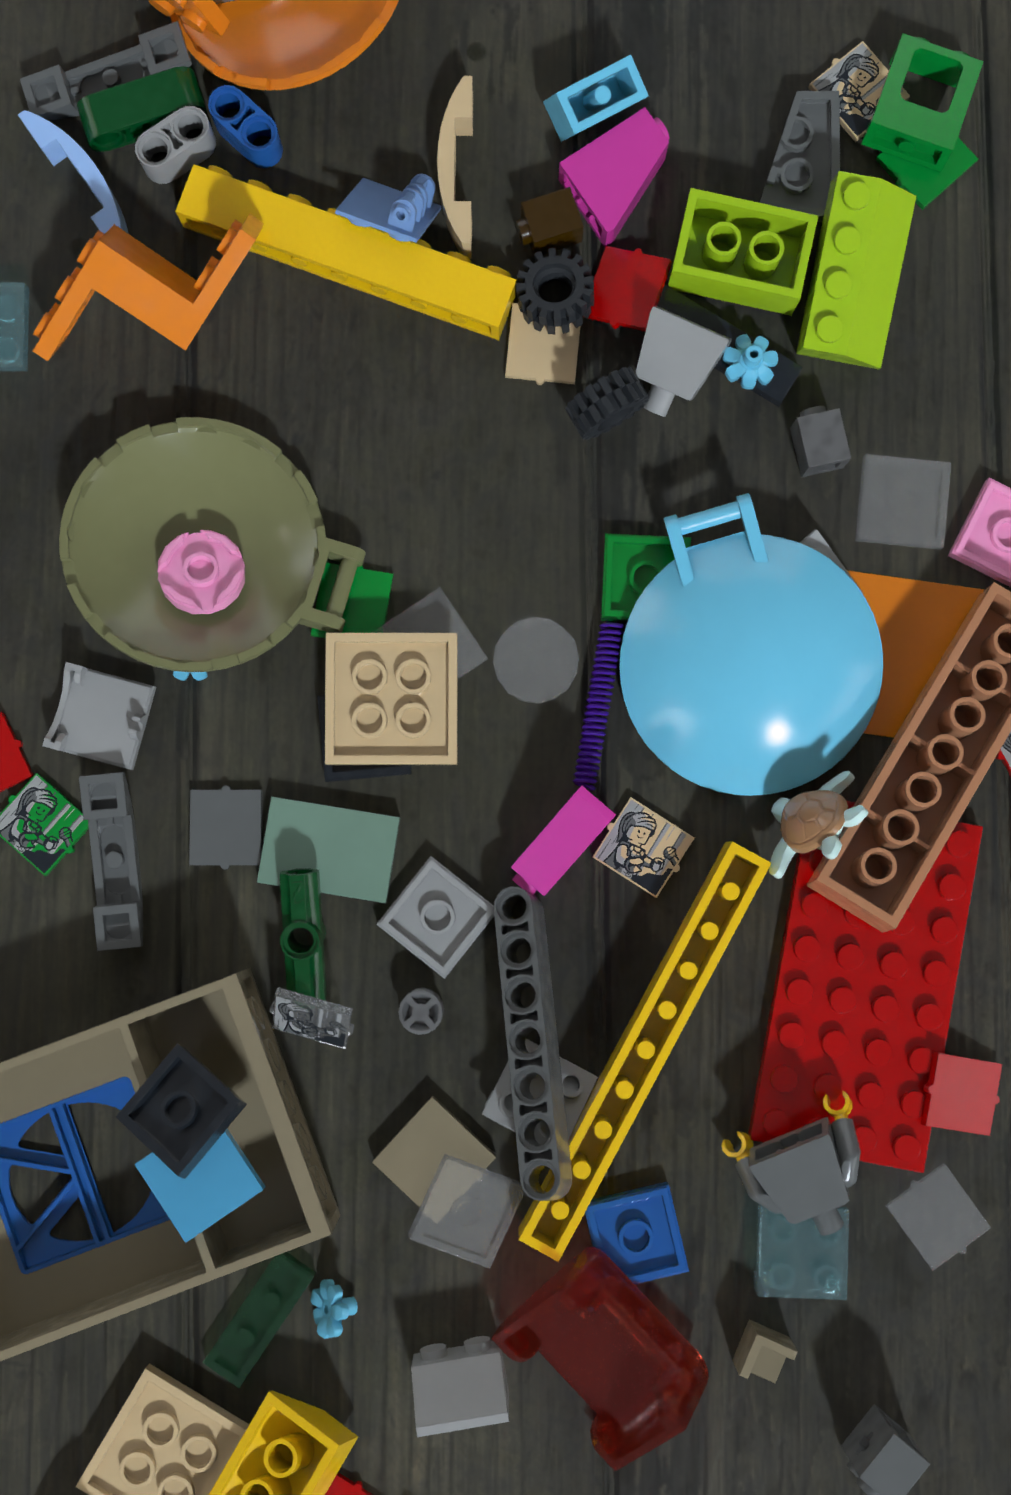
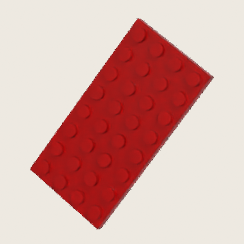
(865, 1009)

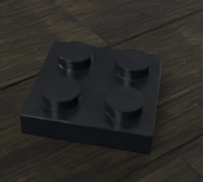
(181, 1111)

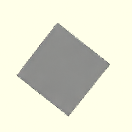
(437, 917)

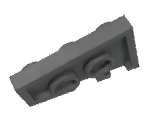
(806, 154)

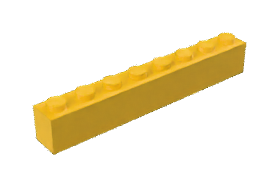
(350, 254)

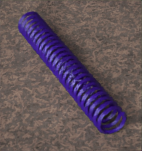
(586, 746)

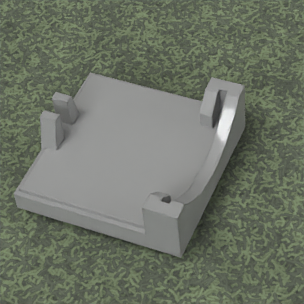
(100, 716)

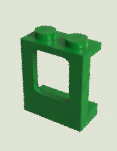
(914, 130)

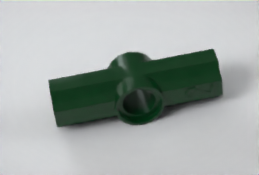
(303, 910)

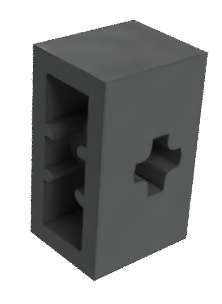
(883, 1455)

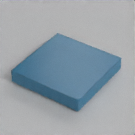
(211, 1190)

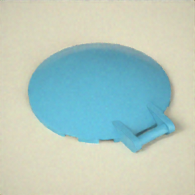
(749, 658)

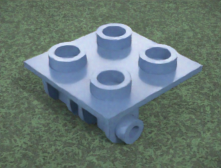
(399, 213)

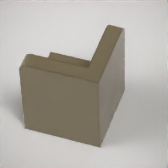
(762, 1352)

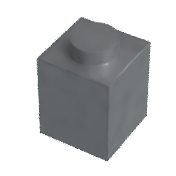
(820, 441)

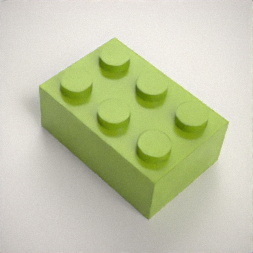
(742, 252)

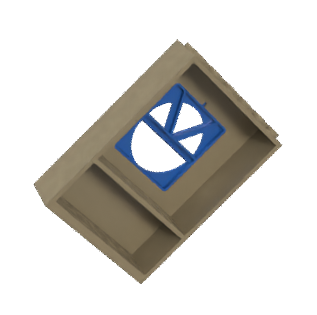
(69, 1285)

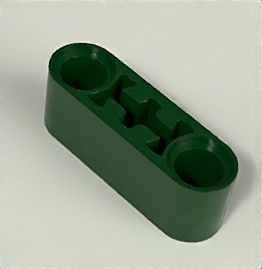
(127, 110)

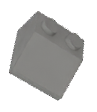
(459, 1386)

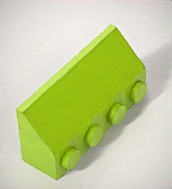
(856, 270)

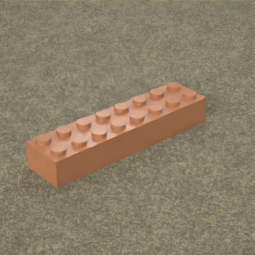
(927, 771)

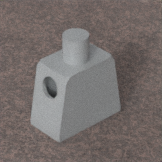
(676, 358)

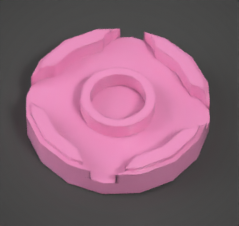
(201, 572)

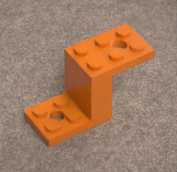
(144, 285)

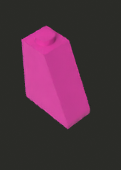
(615, 172)
(561, 842)

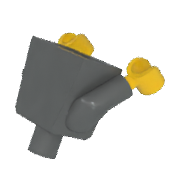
(803, 1170)

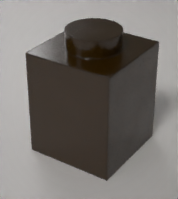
(550, 222)

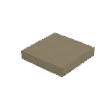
(419, 1147)

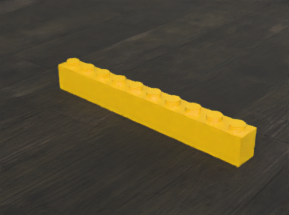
(646, 1044)

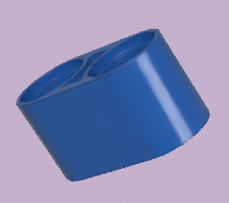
(245, 126)

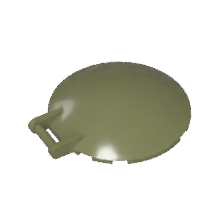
(193, 480)

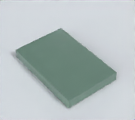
(346, 846)

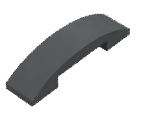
(55, 93)
(114, 860)

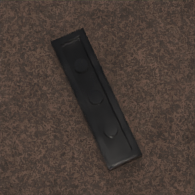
(784, 372)

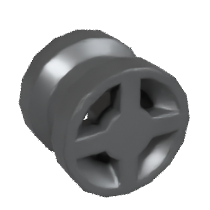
(420, 1021)

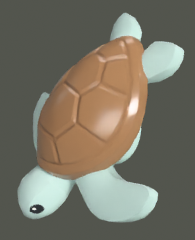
(814, 822)

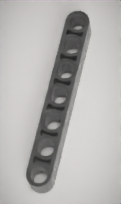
(546, 1058)

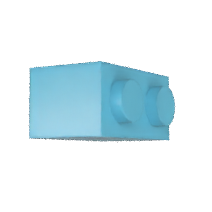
(595, 98)

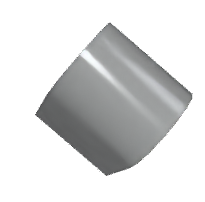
(170, 138)

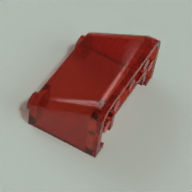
(612, 1353)

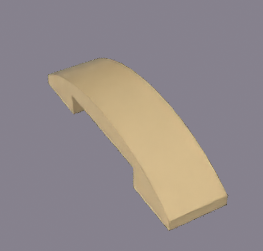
(456, 122)

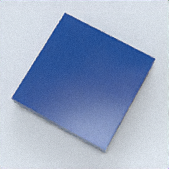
(639, 1232)

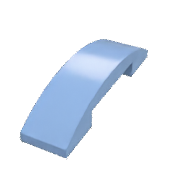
(58, 146)

